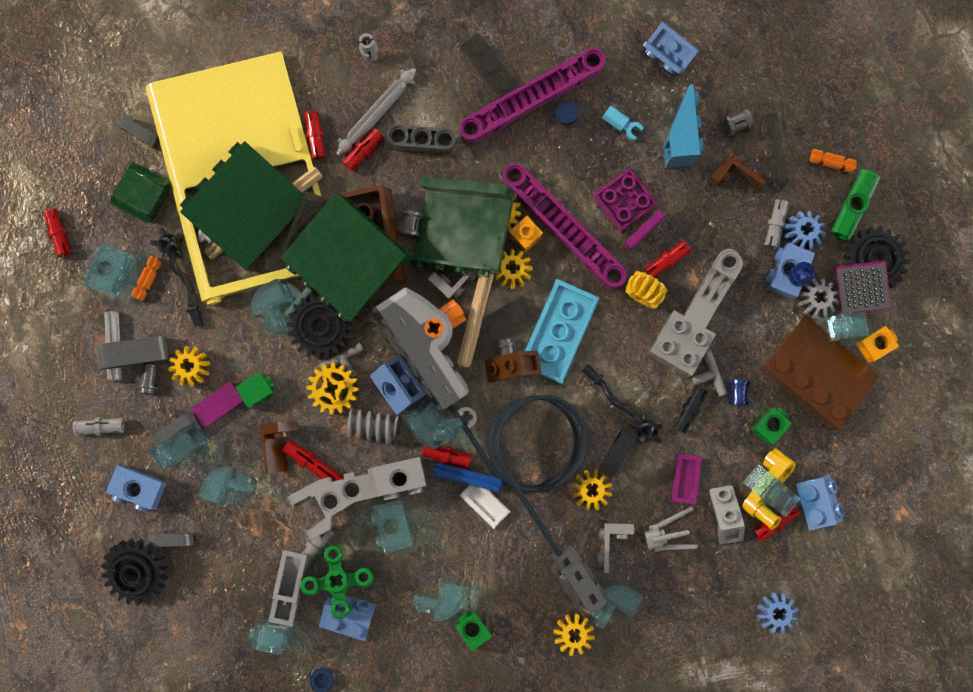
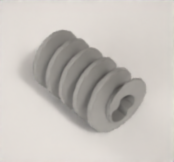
(372, 427)

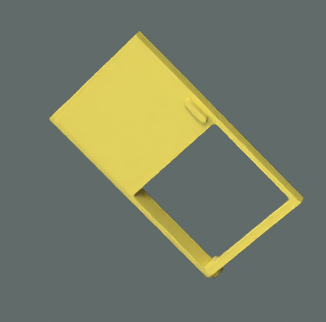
(204, 117)

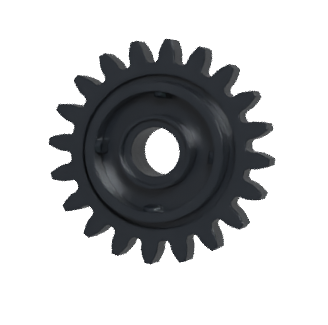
(884, 246)
(317, 341)
(136, 556)

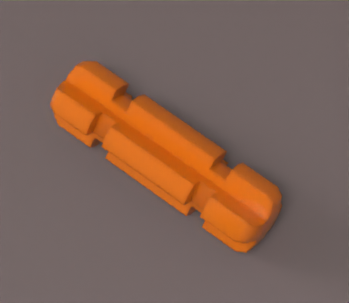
(833, 161)
(146, 278)

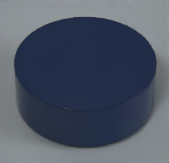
(566, 112)
(322, 680)

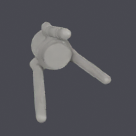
(656, 538)

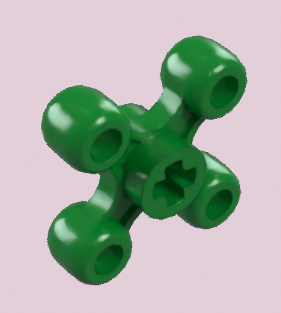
(337, 592)

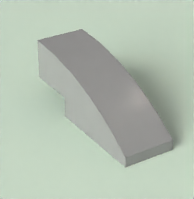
(287, 588)

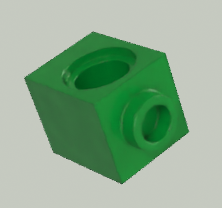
(256, 390)
(764, 433)
(478, 639)

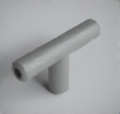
(297, 294)
(343, 358)
(712, 374)

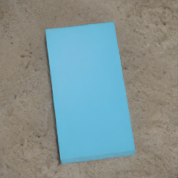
(561, 329)

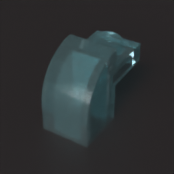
(267, 303)
(847, 326)
(429, 427)
(179, 446)
(220, 481)
(771, 490)
(618, 597)
(446, 605)

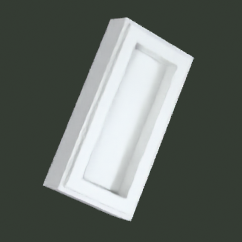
(485, 505)

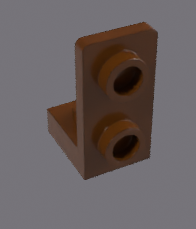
(737, 166)
(512, 365)
(273, 444)

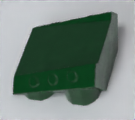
(140, 193)

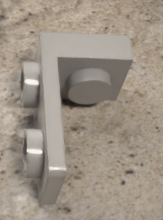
(442, 284)
(727, 514)
(619, 531)

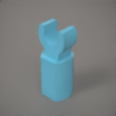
(621, 122)

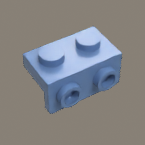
(670, 48)
(820, 502)
(355, 624)

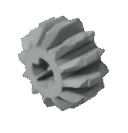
(827, 300)

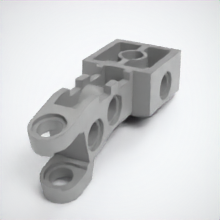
(685, 336)
(374, 484)

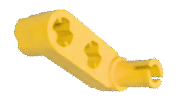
(780, 467)

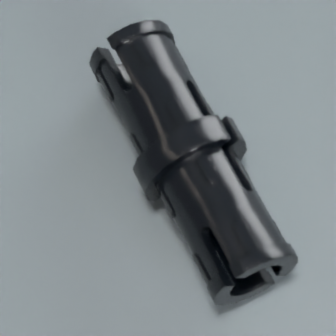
(690, 409)

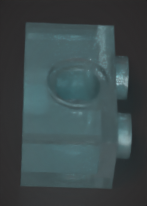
(110, 283)
(402, 537)
(269, 637)

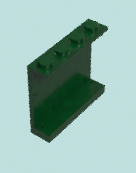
(243, 204)
(463, 226)
(344, 257)

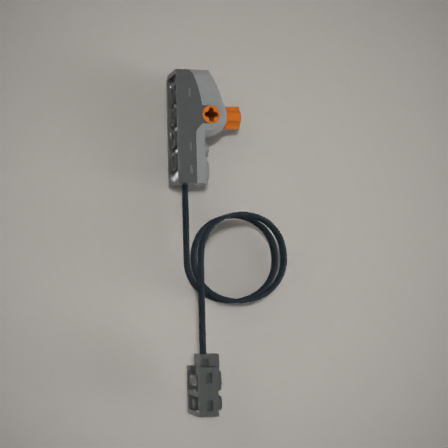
(405, 323)

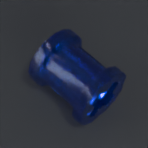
(807, 269)
(739, 392)

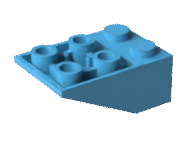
(682, 142)

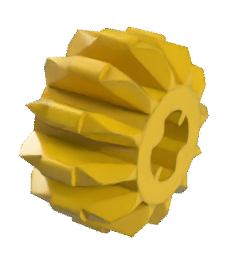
(519, 263)
(646, 289)
(183, 359)
(583, 490)
(572, 644)

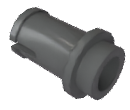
(506, 346)
(148, 379)

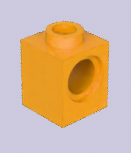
(525, 234)
(868, 347)

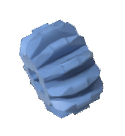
(811, 224)
(780, 603)

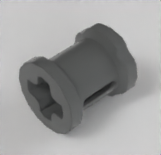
(745, 117)
(410, 224)

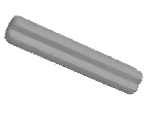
(112, 334)

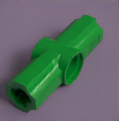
(860, 192)

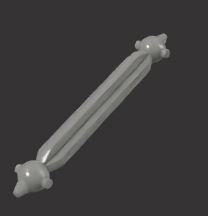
(376, 111)

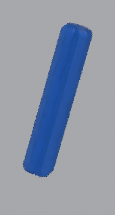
(468, 477)

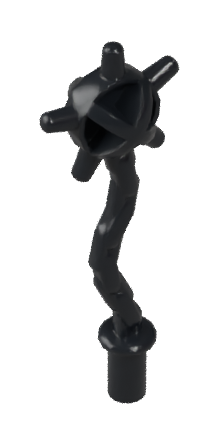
(169, 246)
(645, 428)

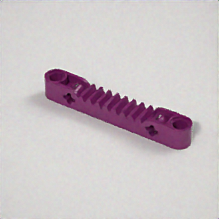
(532, 95)
(564, 227)

